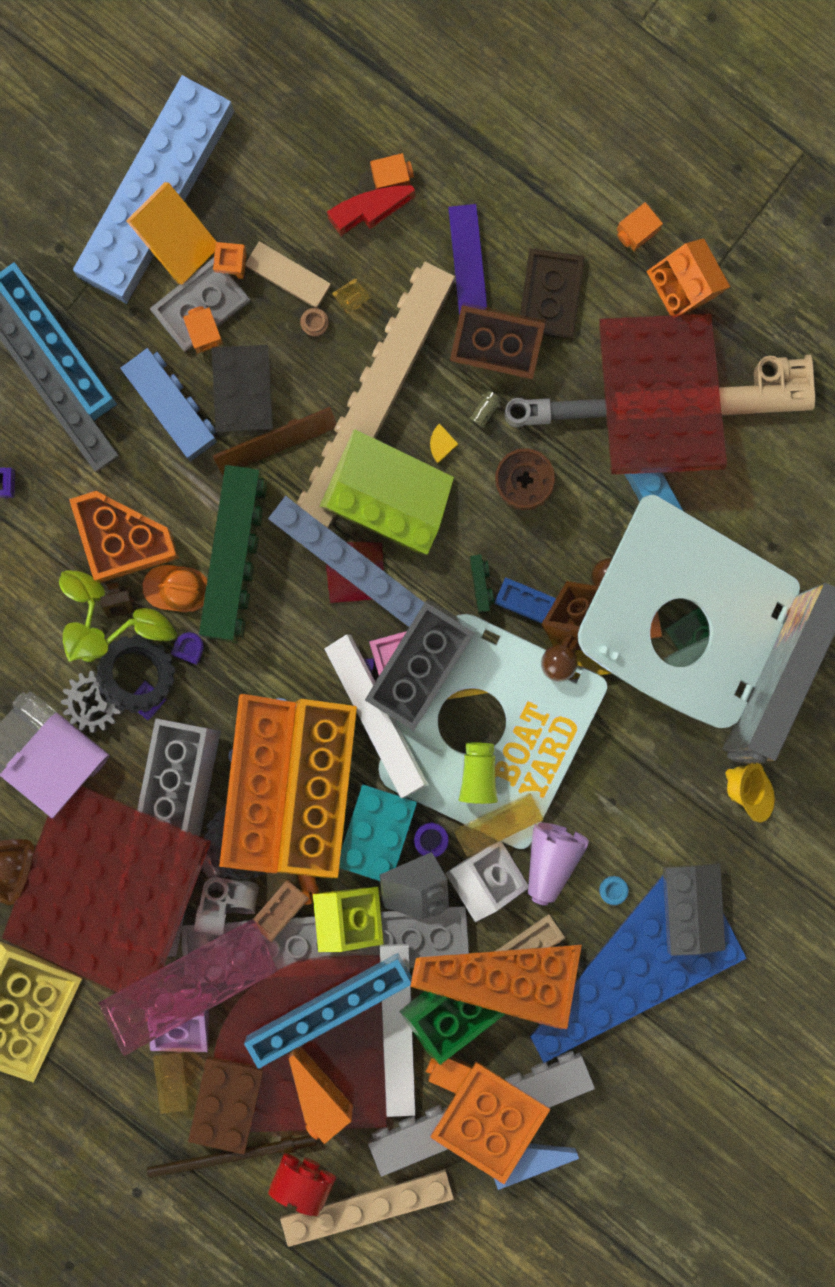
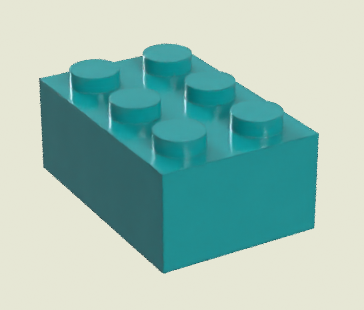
(376, 832)

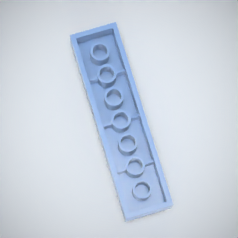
(171, 154)

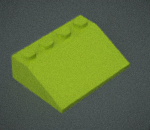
(388, 493)

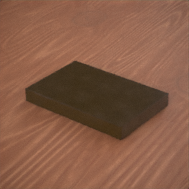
(553, 290)

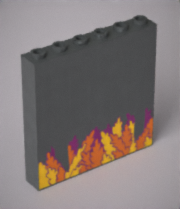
(785, 678)

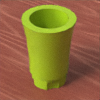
(479, 774)

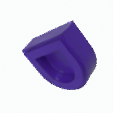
(188, 647)

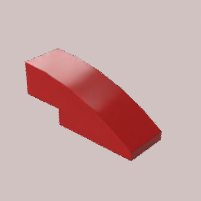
(369, 207)

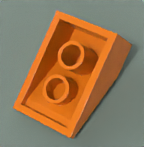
(321, 1102)

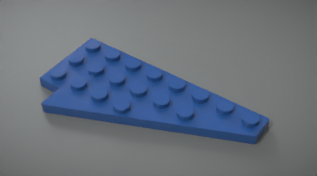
(632, 976)

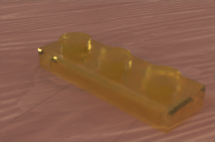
(498, 824)

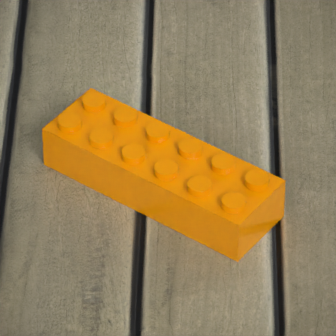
(317, 788)

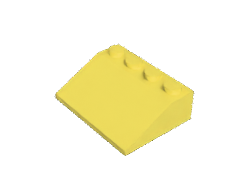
(31, 1009)

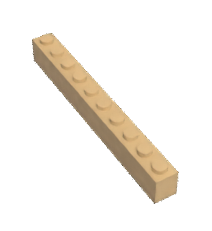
(384, 378)

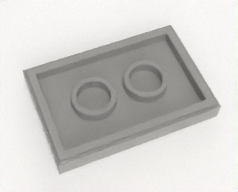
(201, 289)

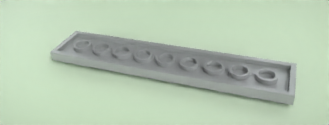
(298, 939)

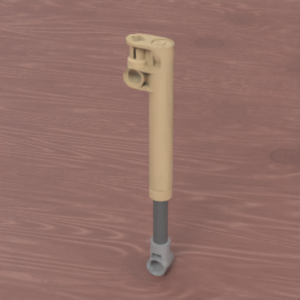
(784, 392)

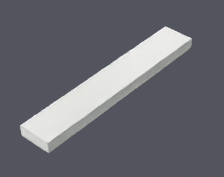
(379, 726)
(398, 1044)

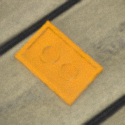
(172, 233)

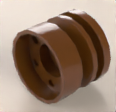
(514, 466)

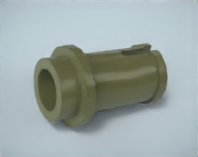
(485, 409)

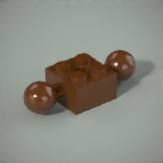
(564, 622)

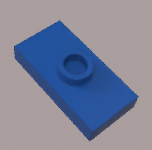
(524, 600)

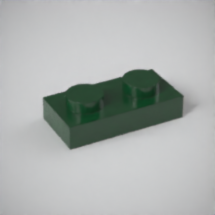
(480, 571)

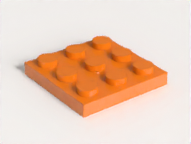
(490, 1122)

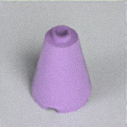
(552, 860)

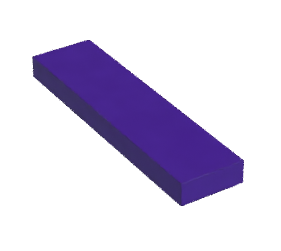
(467, 255)

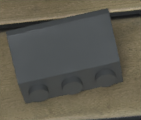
(693, 909)

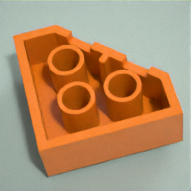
(119, 538)

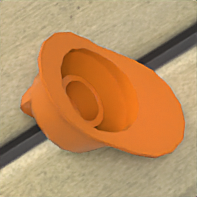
(175, 588)

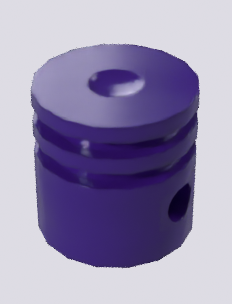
(431, 838)

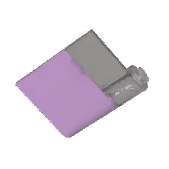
(45, 754)

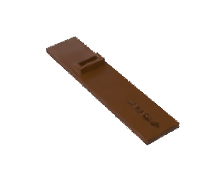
(277, 440)

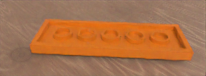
(257, 784)

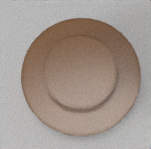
(314, 322)

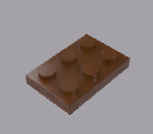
(225, 1105)

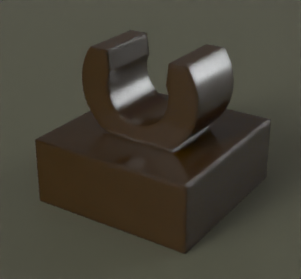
(117, 602)

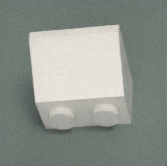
(487, 880)

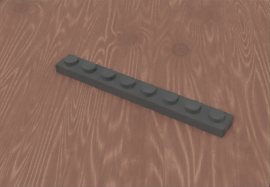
(54, 389)

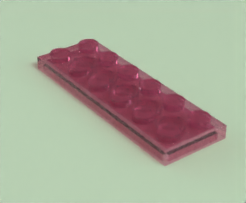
(187, 987)

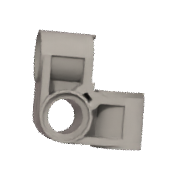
(237, 898)

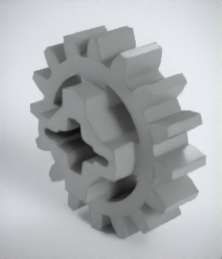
(86, 713)

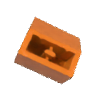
(688, 278)

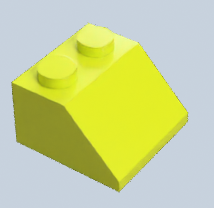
(348, 919)

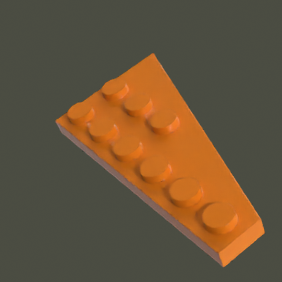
(515, 982)

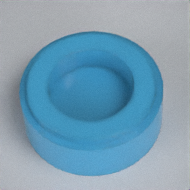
(613, 890)

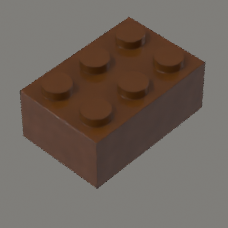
(497, 340)

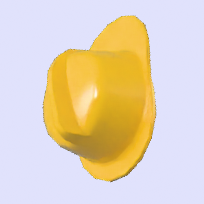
(752, 790)

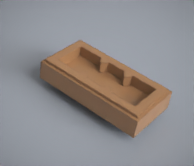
(280, 910)

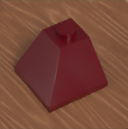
(342, 589)

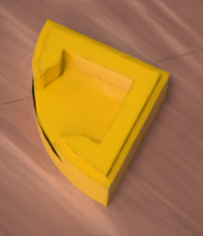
(441, 443)

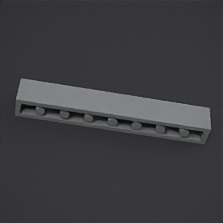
(412, 1139)

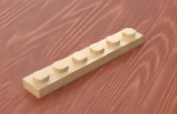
(368, 1208)

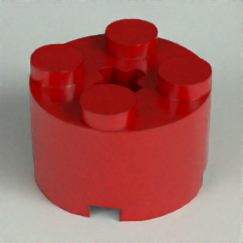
(301, 1185)

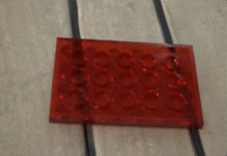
(662, 394)

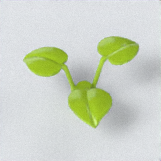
(89, 643)

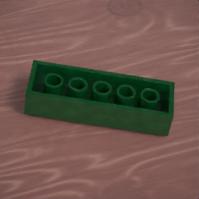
(232, 554)

